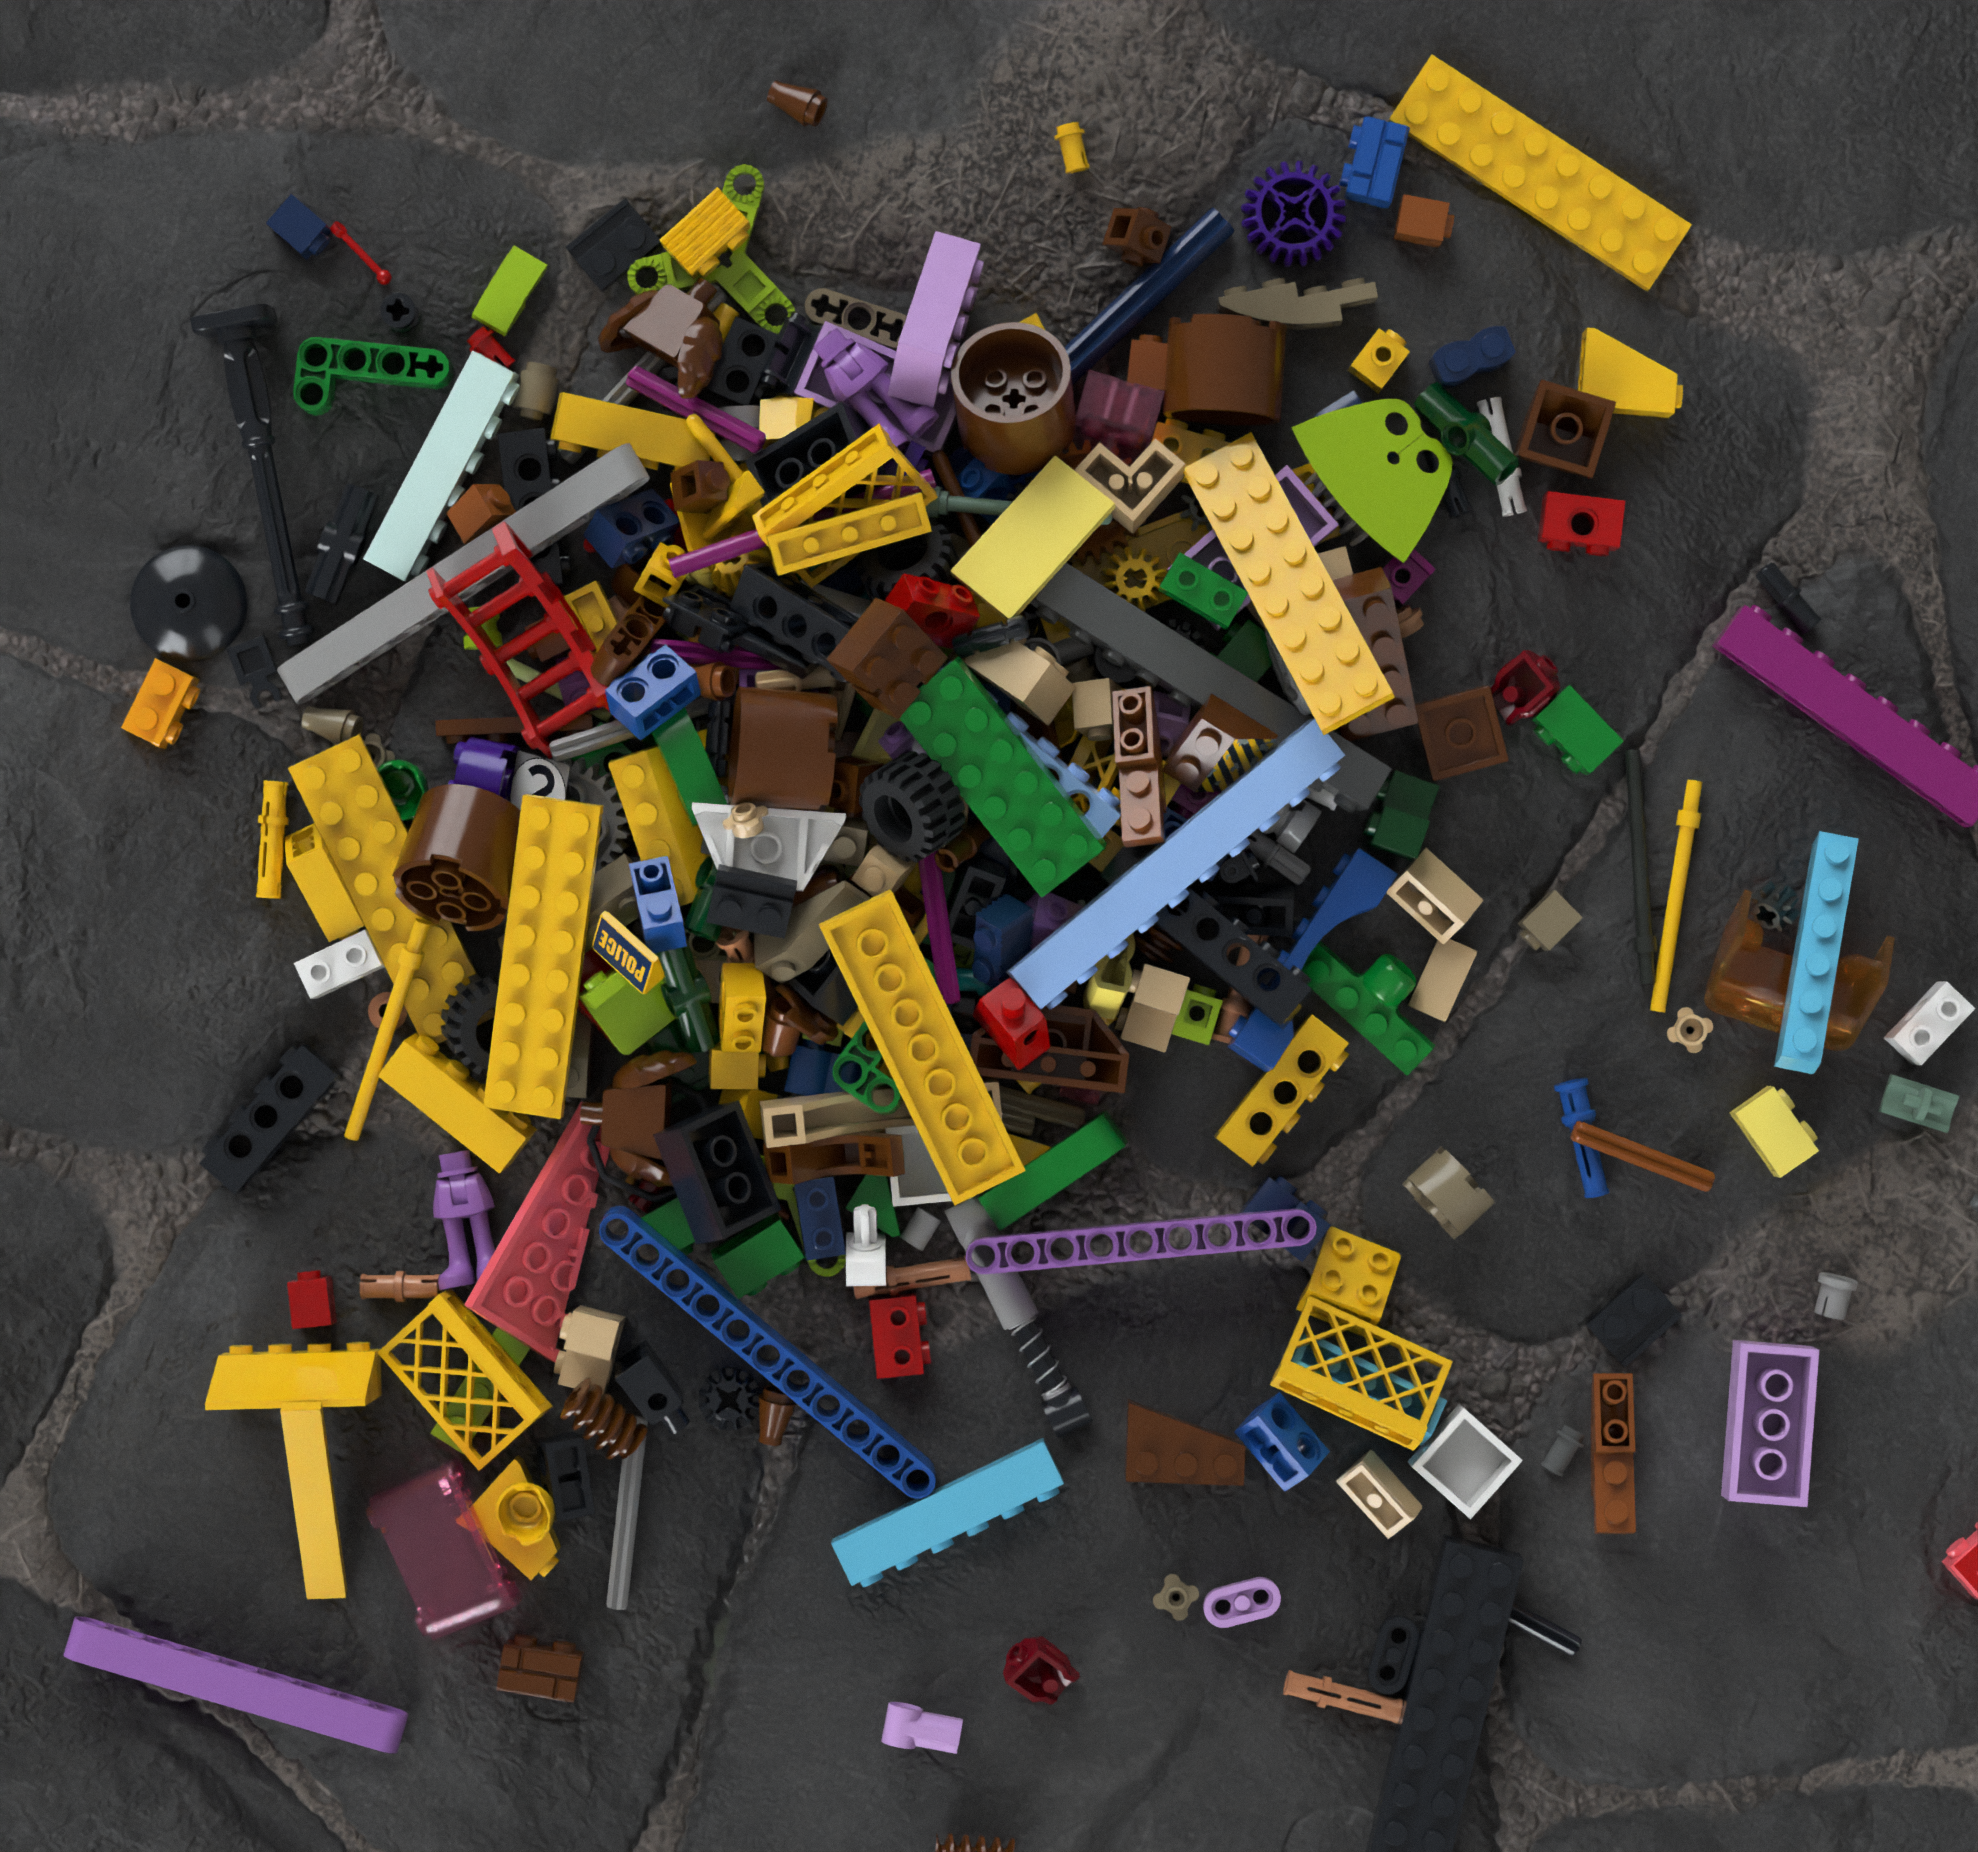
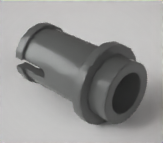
(1563, 1450)

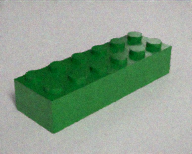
(1001, 778)

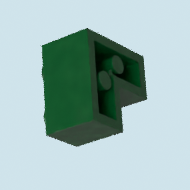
(1402, 816)

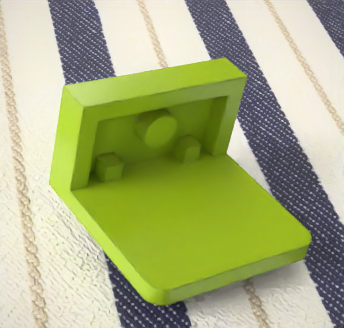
(623, 1011)

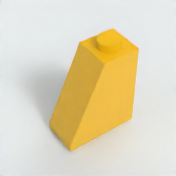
(1626, 377)
(321, 884)
(528, 1559)

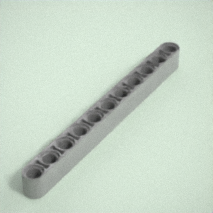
(411, 606)

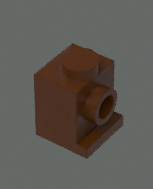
(710, 483)

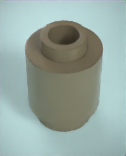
(536, 391)

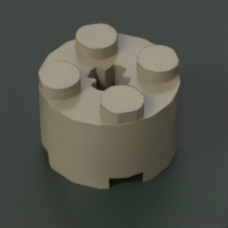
(1448, 1192)

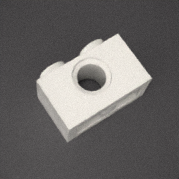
(339, 965)
(1929, 1023)

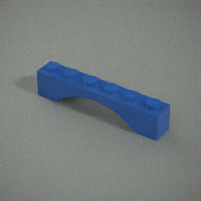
(1356, 890)

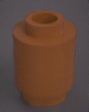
(779, 1036)

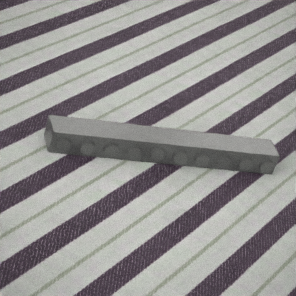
(1191, 673)

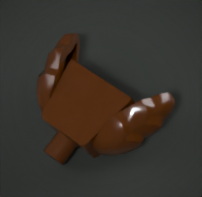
(674, 329)
(634, 1110)

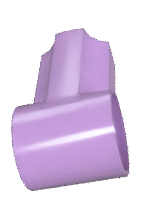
(912, 1727)

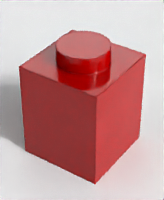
(311, 1300)

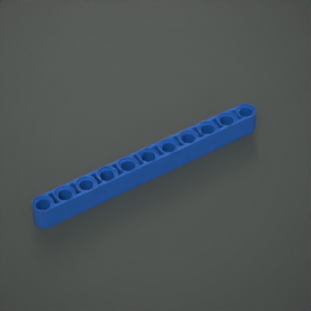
(774, 1370)

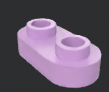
(1242, 1606)

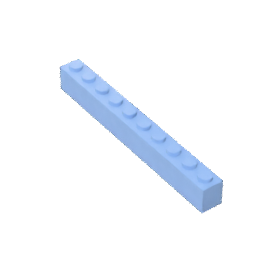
(1174, 865)

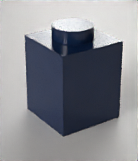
(300, 227)

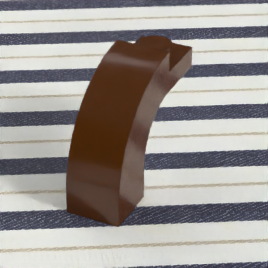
(853, 1153)

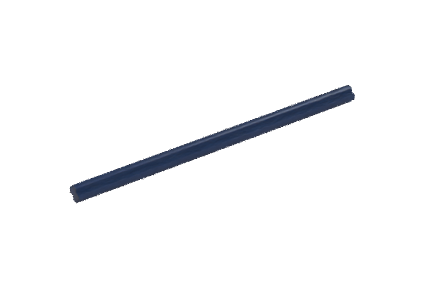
(1105, 331)

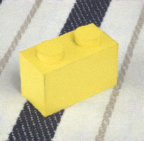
(1775, 1130)

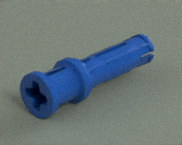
(1577, 1108)

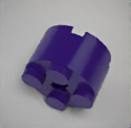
(485, 765)

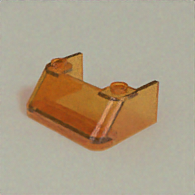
(1753, 981)

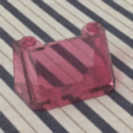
(442, 1551)

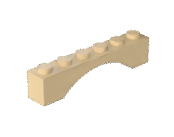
(837, 1113)

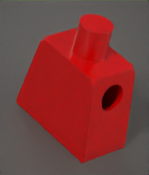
(1009, 1018)

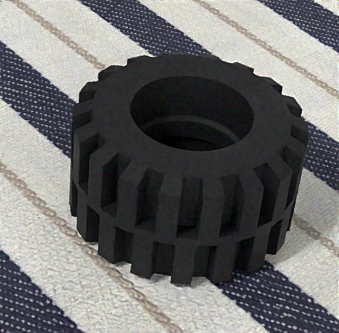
(922, 556)
(911, 806)
(463, 1018)

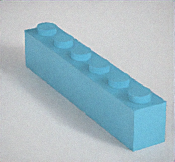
(1816, 952)
(947, 1512)

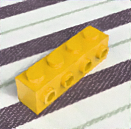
(608, 425)
(456, 1101)

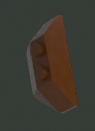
(1079, 1056)

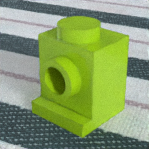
(1201, 1030)

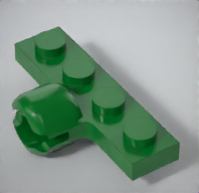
(1371, 1003)

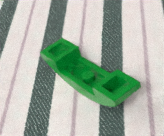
(688, 763)

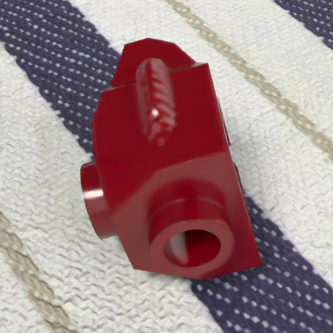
(1525, 686)
(1038, 1670)

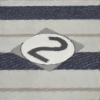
(538, 777)

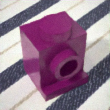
(1418, 570)

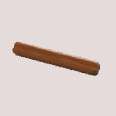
(1642, 1156)

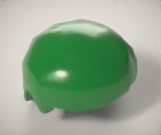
(405, 785)

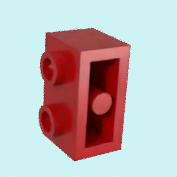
(898, 1335)

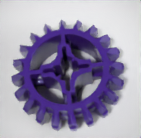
(1316, 188)

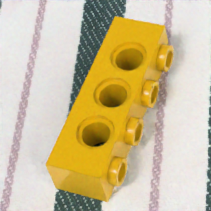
(1236, 1130)

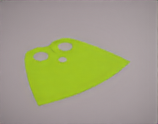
(1351, 460)

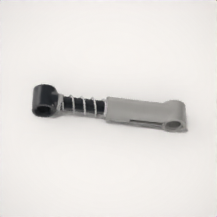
(1017, 1312)

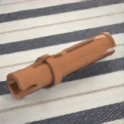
(918, 1276)
(1298, 1684)

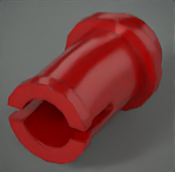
(485, 344)

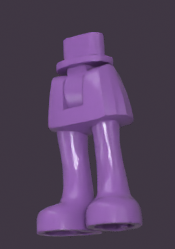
(855, 371)
(458, 1196)

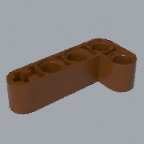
(636, 629)

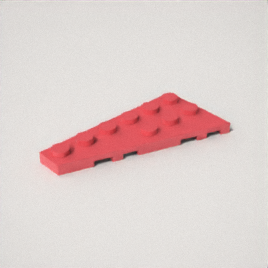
(544, 1246)

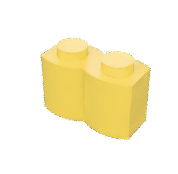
(1110, 983)

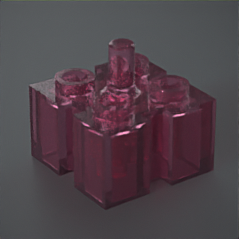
(1118, 411)

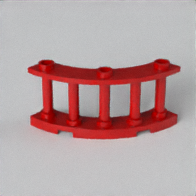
(558, 619)

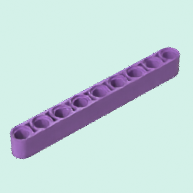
(1159, 1248)
(236, 1684)

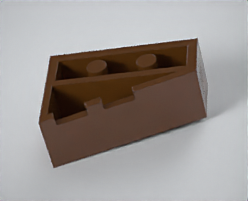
(1179, 1452)

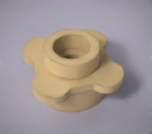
(746, 820)
(1700, 1027)

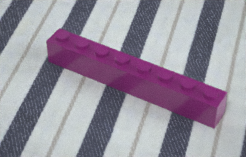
(1852, 713)

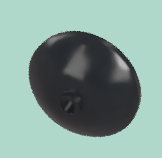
(215, 607)

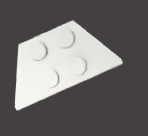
(786, 847)

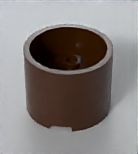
(1224, 370)
(1013, 397)
(782, 749)
(459, 857)

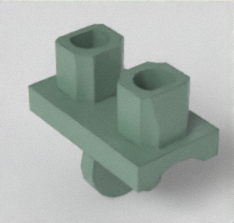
(1918, 1103)

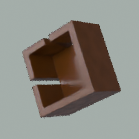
(887, 658)

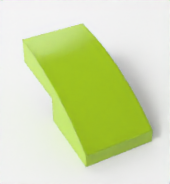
(509, 290)

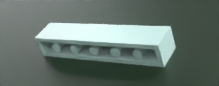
(442, 466)

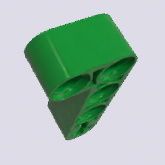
(373, 371)
(870, 1063)
(1053, 1170)

